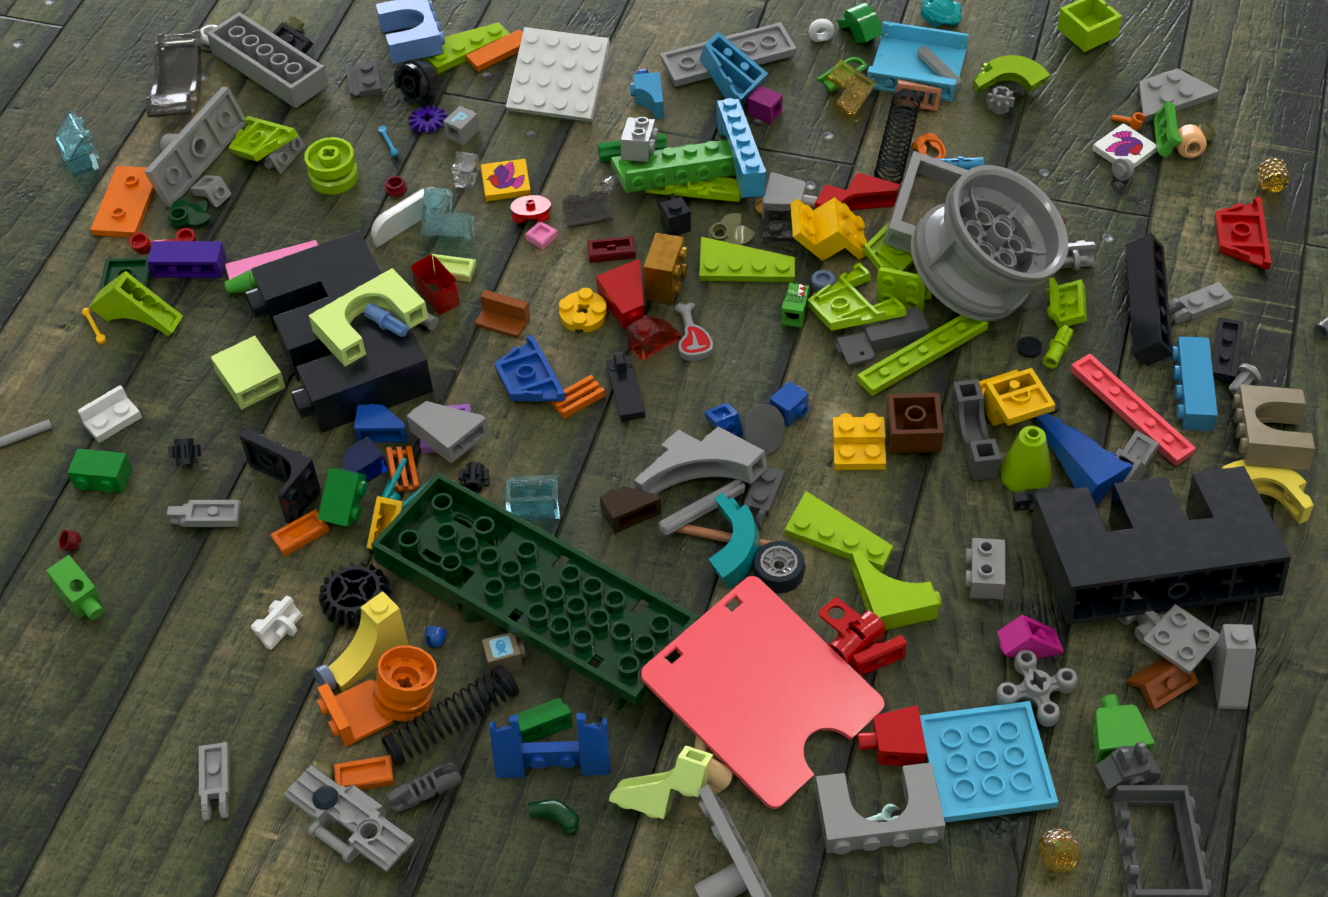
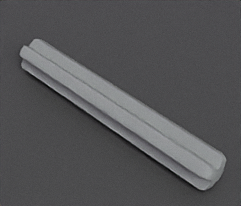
(699, 507)

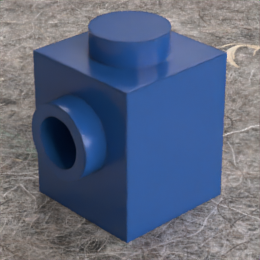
(791, 402)

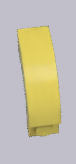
(1282, 485)

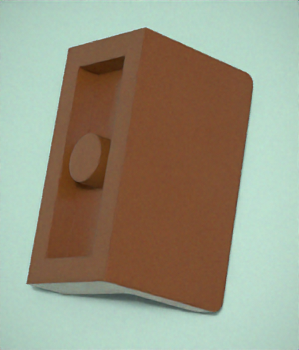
(503, 314)
(1162, 682)

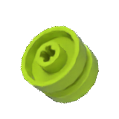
(331, 165)

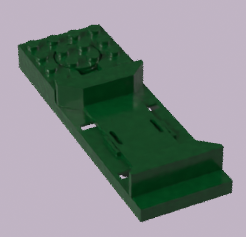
(503, 565)

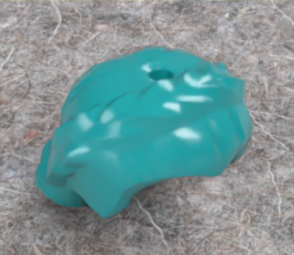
(941, 12)

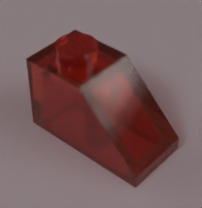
(650, 336)

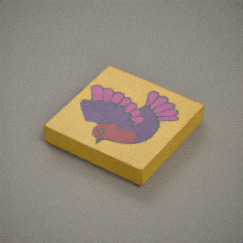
(505, 180)

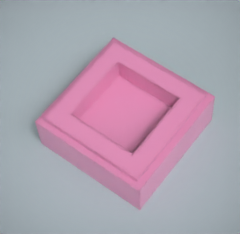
(541, 235)

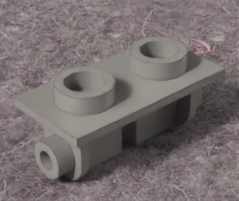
(284, 155)

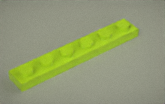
(920, 353)

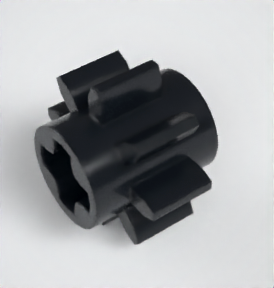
(184, 451)
(474, 477)

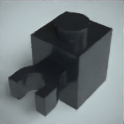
(675, 215)

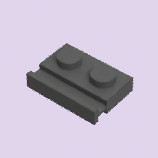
(364, 79)

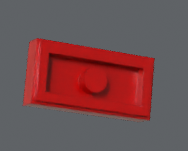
(879, 655)

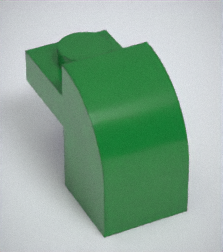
(862, 22)

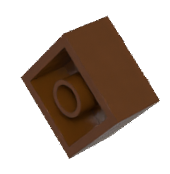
(914, 423)

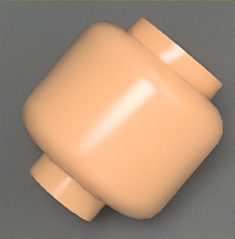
(1192, 142)

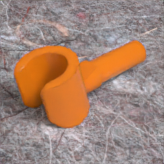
(1134, 122)

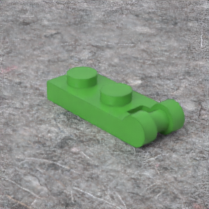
(1166, 129)

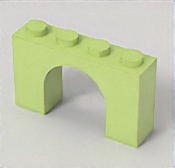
(387, 291)

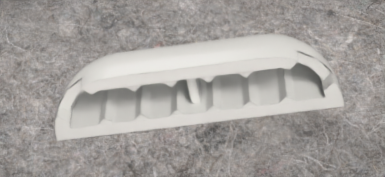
(398, 218)

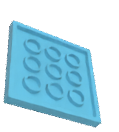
(988, 761)

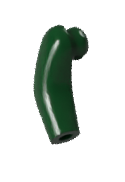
(556, 811)

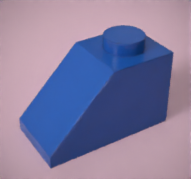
(379, 425)

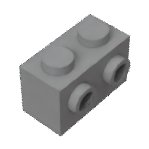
(638, 139)
(987, 568)

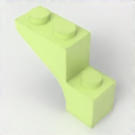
(655, 792)

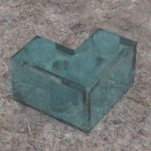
(438, 217)

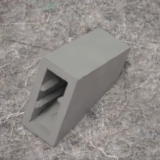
(447, 429)
(1233, 666)

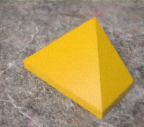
(384, 513)

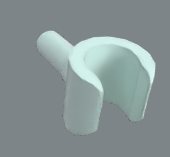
(885, 815)

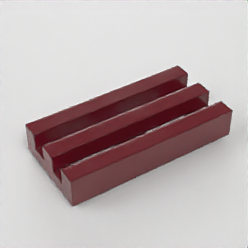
(609, 251)

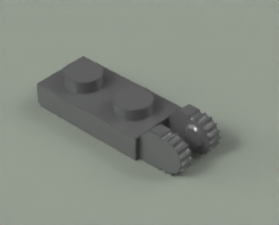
(764, 493)

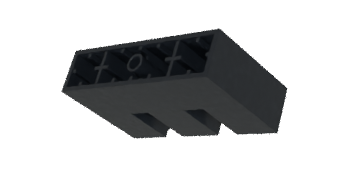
(308, 281)
(1215, 558)

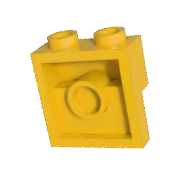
(859, 442)

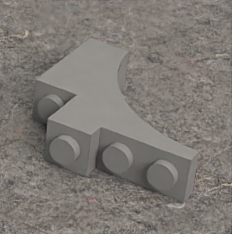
(715, 456)

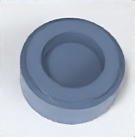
(821, 279)
(324, 675)

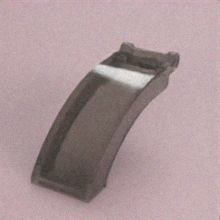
(176, 75)

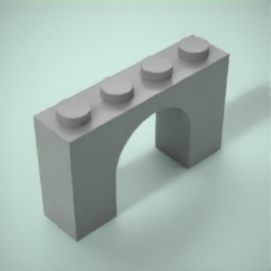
(849, 831)

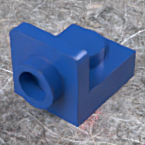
(725, 418)

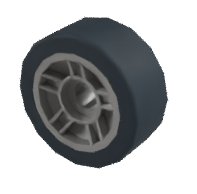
(786, 558)

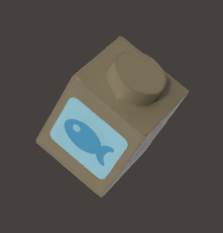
(504, 651)

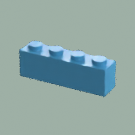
(1194, 384)

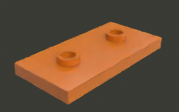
(124, 203)

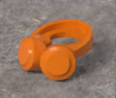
(934, 142)

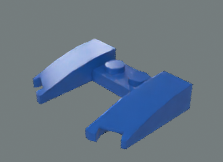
(513, 755)

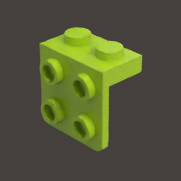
(904, 286)

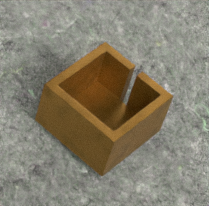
(665, 268)

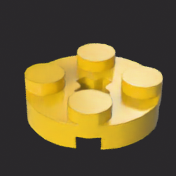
(582, 300)

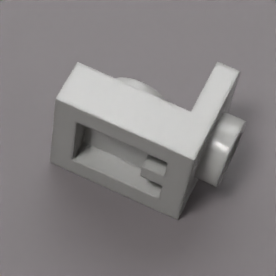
(213, 188)

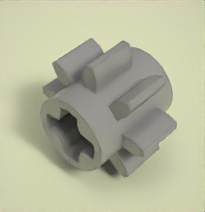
(1000, 100)

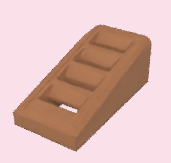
(919, 87)

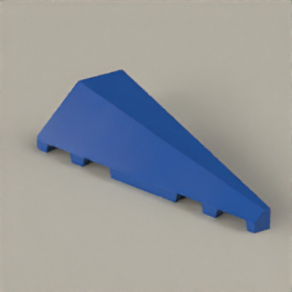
(1083, 458)

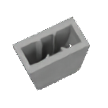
(784, 190)

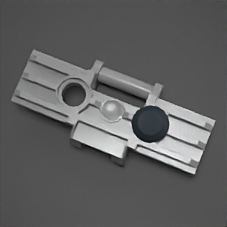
(355, 811)

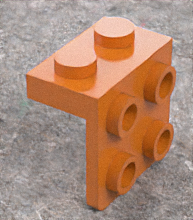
(352, 712)

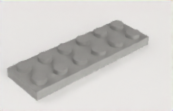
(759, 44)

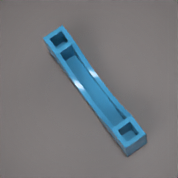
(747, 160)

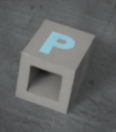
(461, 125)

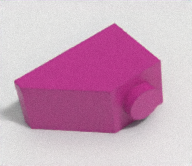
(1029, 635)

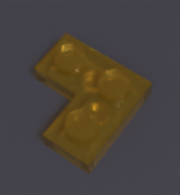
(856, 87)

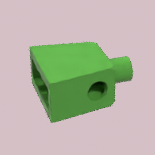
(75, 588)
(1118, 727)

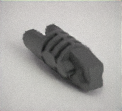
(426, 786)

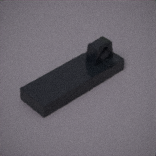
(625, 387)

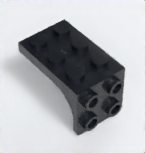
(286, 466)

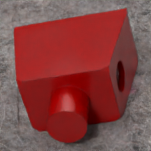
(896, 738)

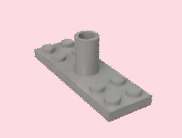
(195, 147)
(743, 872)

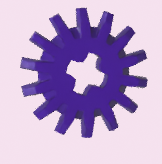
(418, 119)

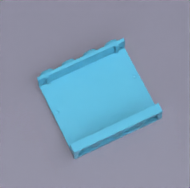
(899, 58)

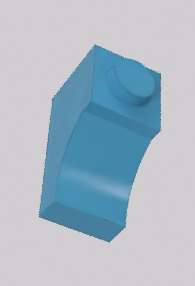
(648, 92)

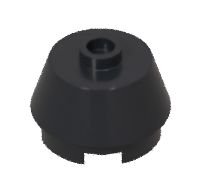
(416, 81)

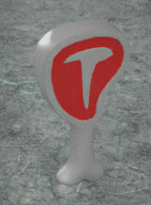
(696, 342)

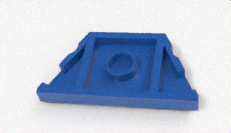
(528, 374)

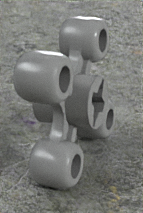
(1037, 687)

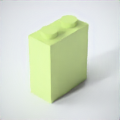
(248, 372)

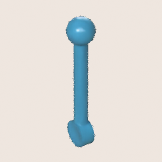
(383, 131)

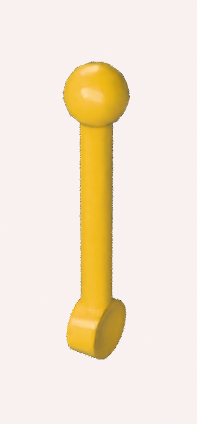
(100, 338)

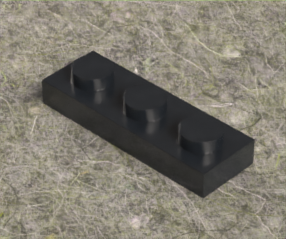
(1226, 349)

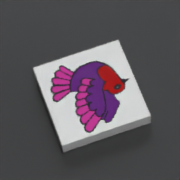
(1125, 143)

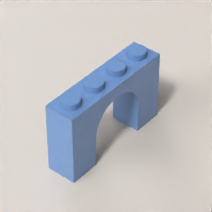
(412, 44)

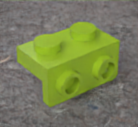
(1066, 302)

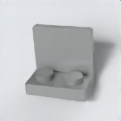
(1182, 639)

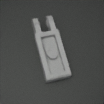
(1199, 303)
(214, 778)

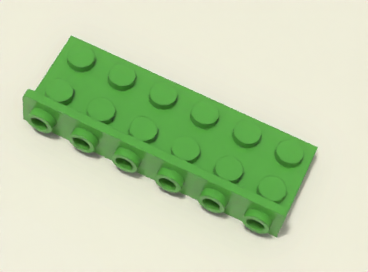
(676, 166)

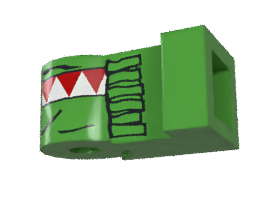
(796, 303)

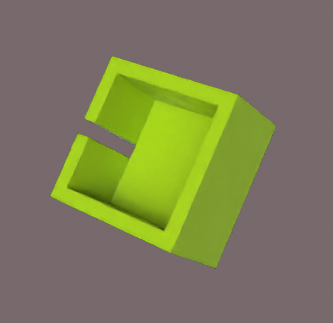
(1086, 25)

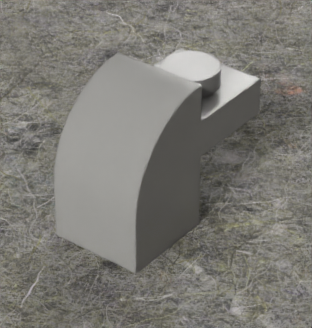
(1138, 453)

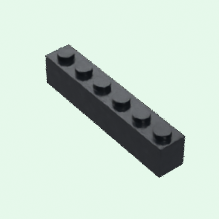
(1148, 300)

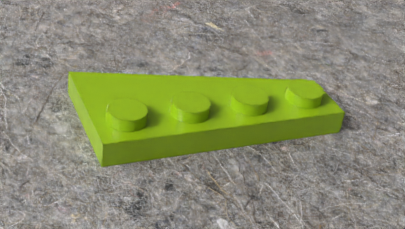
(463, 43)
(718, 189)
(740, 263)
(834, 532)

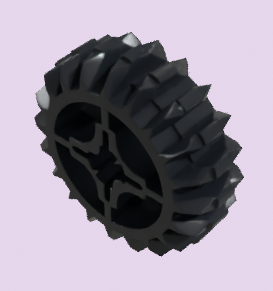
(357, 586)

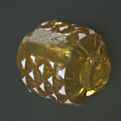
(1273, 174)
(1059, 850)

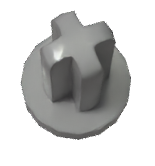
(1247, 376)

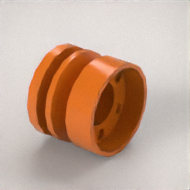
(404, 682)

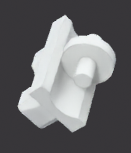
(278, 623)

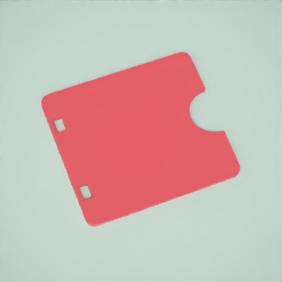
(759, 687)

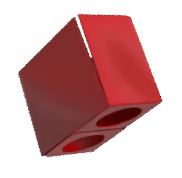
(424, 274)

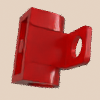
(854, 631)

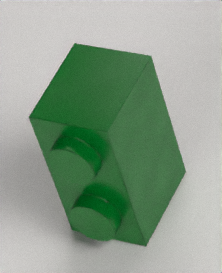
(99, 470)
(342, 497)

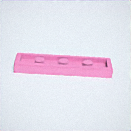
(238, 267)

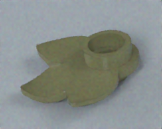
(732, 230)

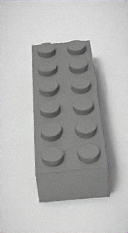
(267, 60)

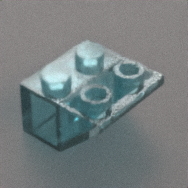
(76, 144)
(533, 496)

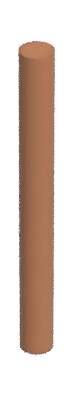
(710, 534)

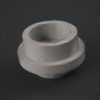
(1122, 168)

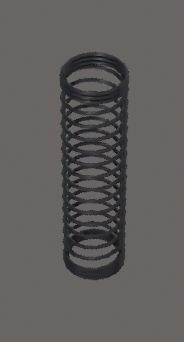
(903, 112)
(505, 680)

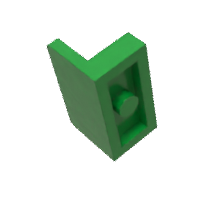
(544, 720)

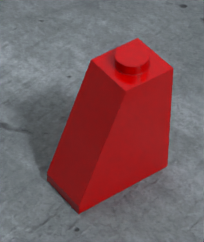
(623, 292)

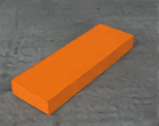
(495, 51)

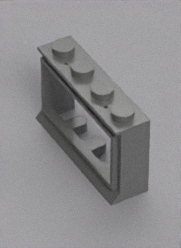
(1187, 830)

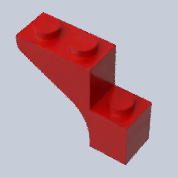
(863, 193)

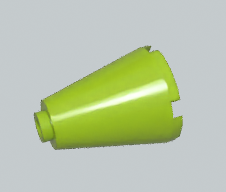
(1027, 462)

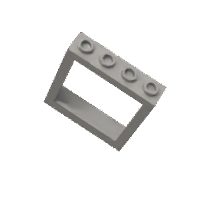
(899, 232)

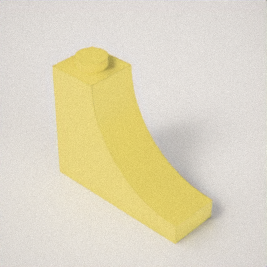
(378, 631)

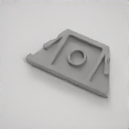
(1173, 87)

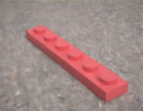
(1132, 409)

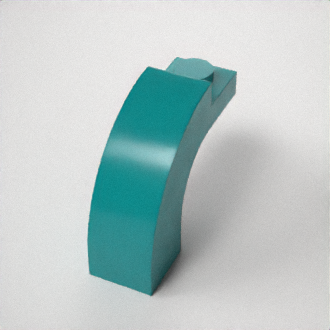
(738, 555)

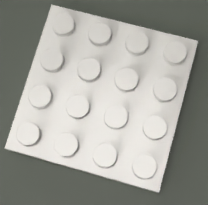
(558, 74)

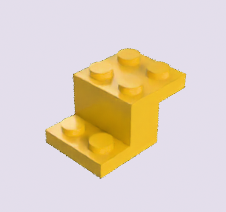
(828, 229)
(1015, 397)

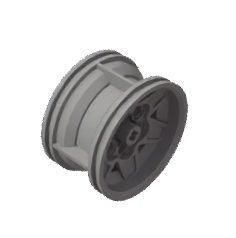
(989, 243)

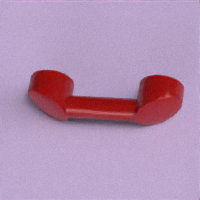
(142, 245)

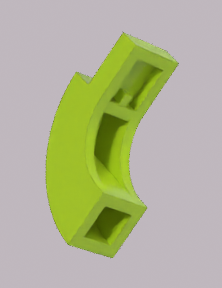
(1012, 68)

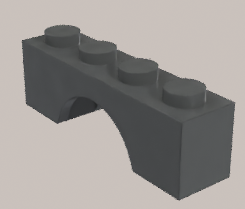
(979, 448)

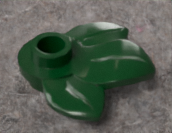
(188, 213)

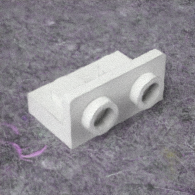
(109, 414)

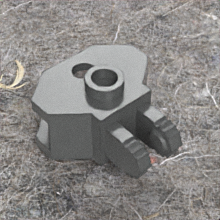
(1128, 767)

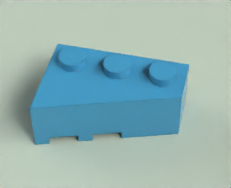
(731, 68)

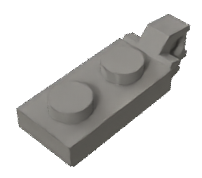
(206, 513)

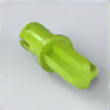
(1058, 347)

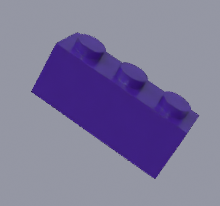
(187, 259)

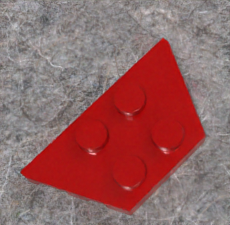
(1243, 233)

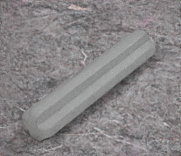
(938, 66)

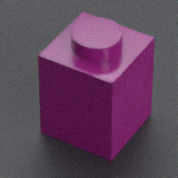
(765, 104)

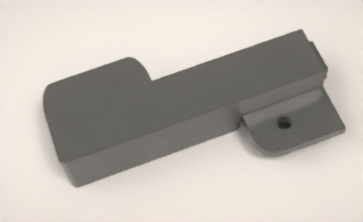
(894, 333)

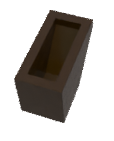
(628, 507)

